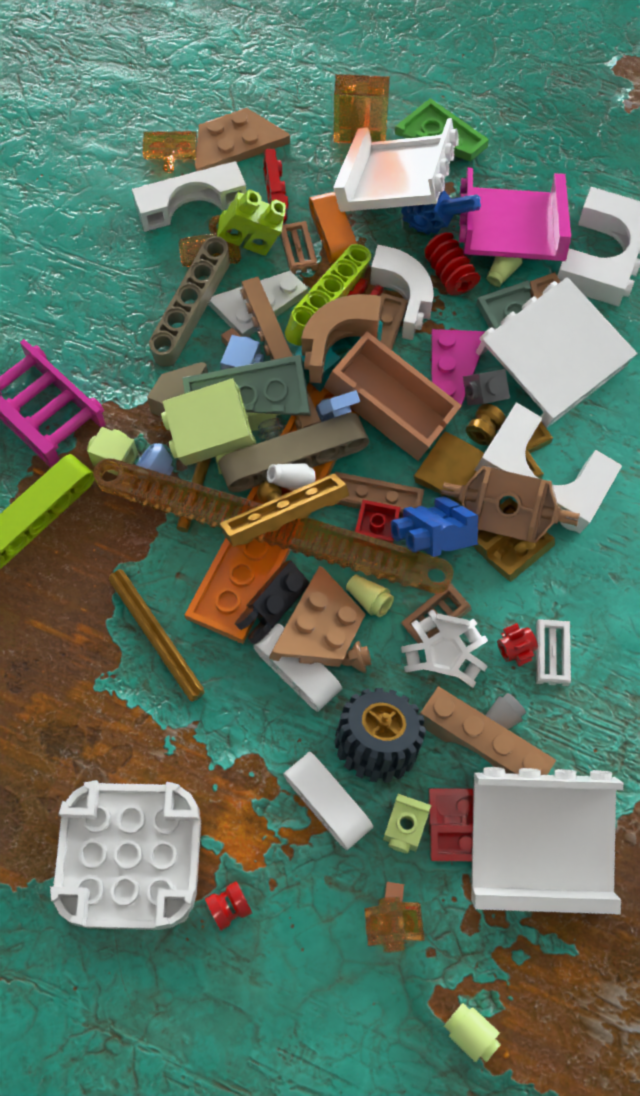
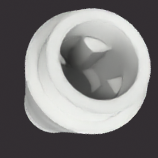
(291, 475)

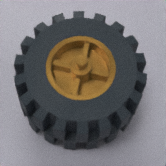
(379, 735)

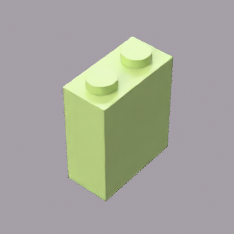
(207, 422)

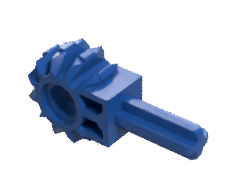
(436, 216)

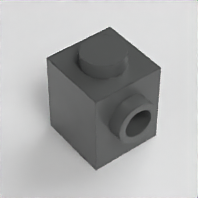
(486, 387)

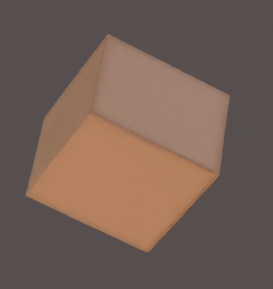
(227, 335)
(394, 890)

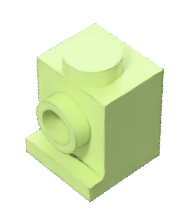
(410, 809)

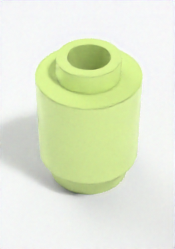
(472, 1033)

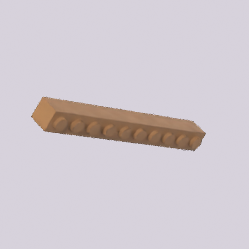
(271, 335)

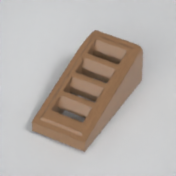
(463, 608)

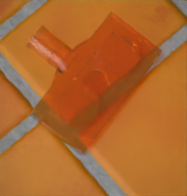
(169, 146)

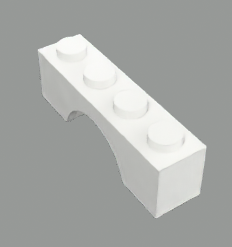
(161, 199)

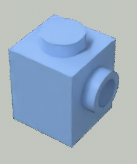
(241, 352)

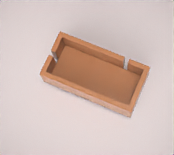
(393, 395)

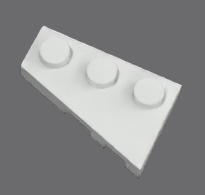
(281, 290)

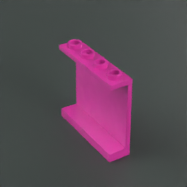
(517, 222)

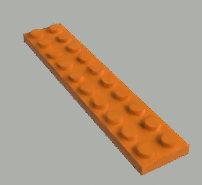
(243, 569)

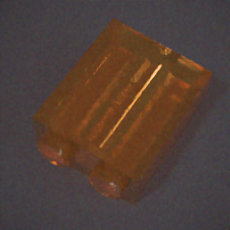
(360, 103)

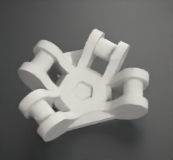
(446, 650)

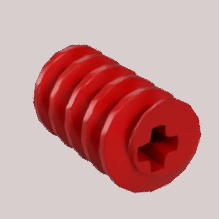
(451, 264)

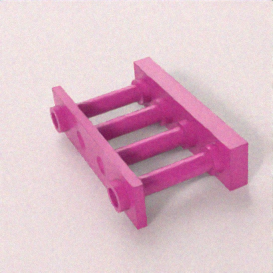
(28, 427)

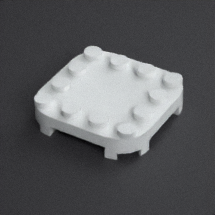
(127, 856)

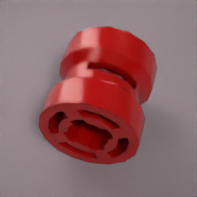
(221, 909)

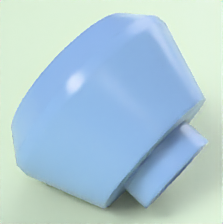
(156, 459)

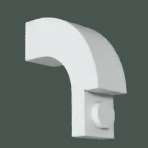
(408, 277)

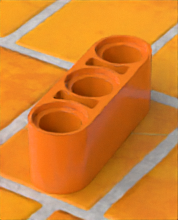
(331, 225)

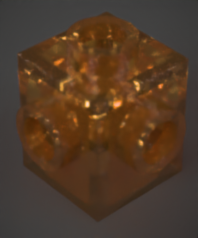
(394, 924)

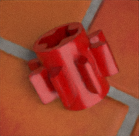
(517, 644)

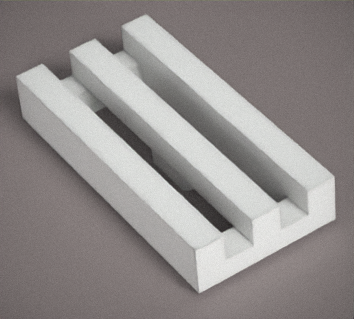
(552, 678)

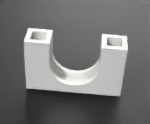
(606, 277)
(580, 496)

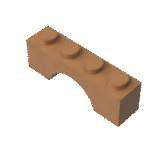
(462, 724)

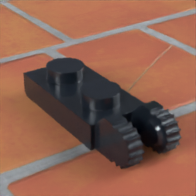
(273, 600)

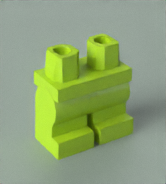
(253, 221)

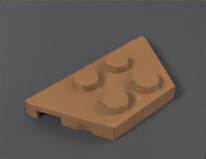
(236, 138)
(320, 624)

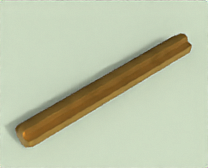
(156, 635)

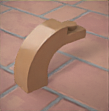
(334, 321)

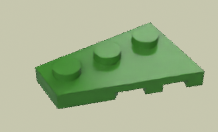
(431, 120)

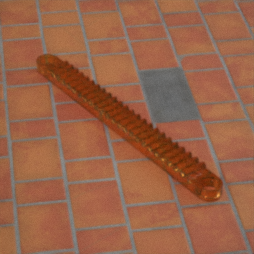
(300, 535)

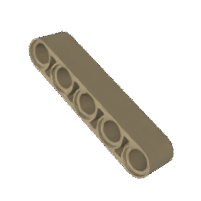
(185, 313)
(309, 445)

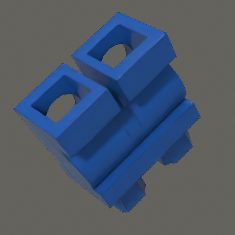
(436, 528)

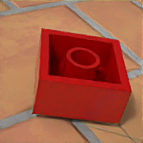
(376, 520)

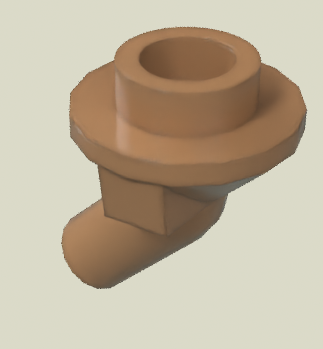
(358, 657)

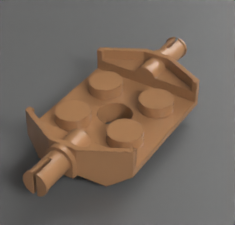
(535, 500)

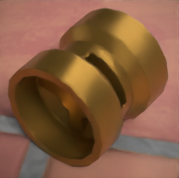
(487, 421)

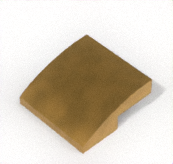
(449, 462)
(509, 554)

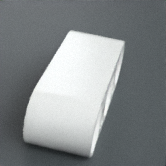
(310, 681)
(328, 800)

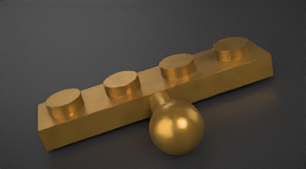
(282, 509)

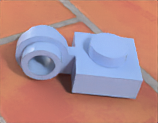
(336, 406)

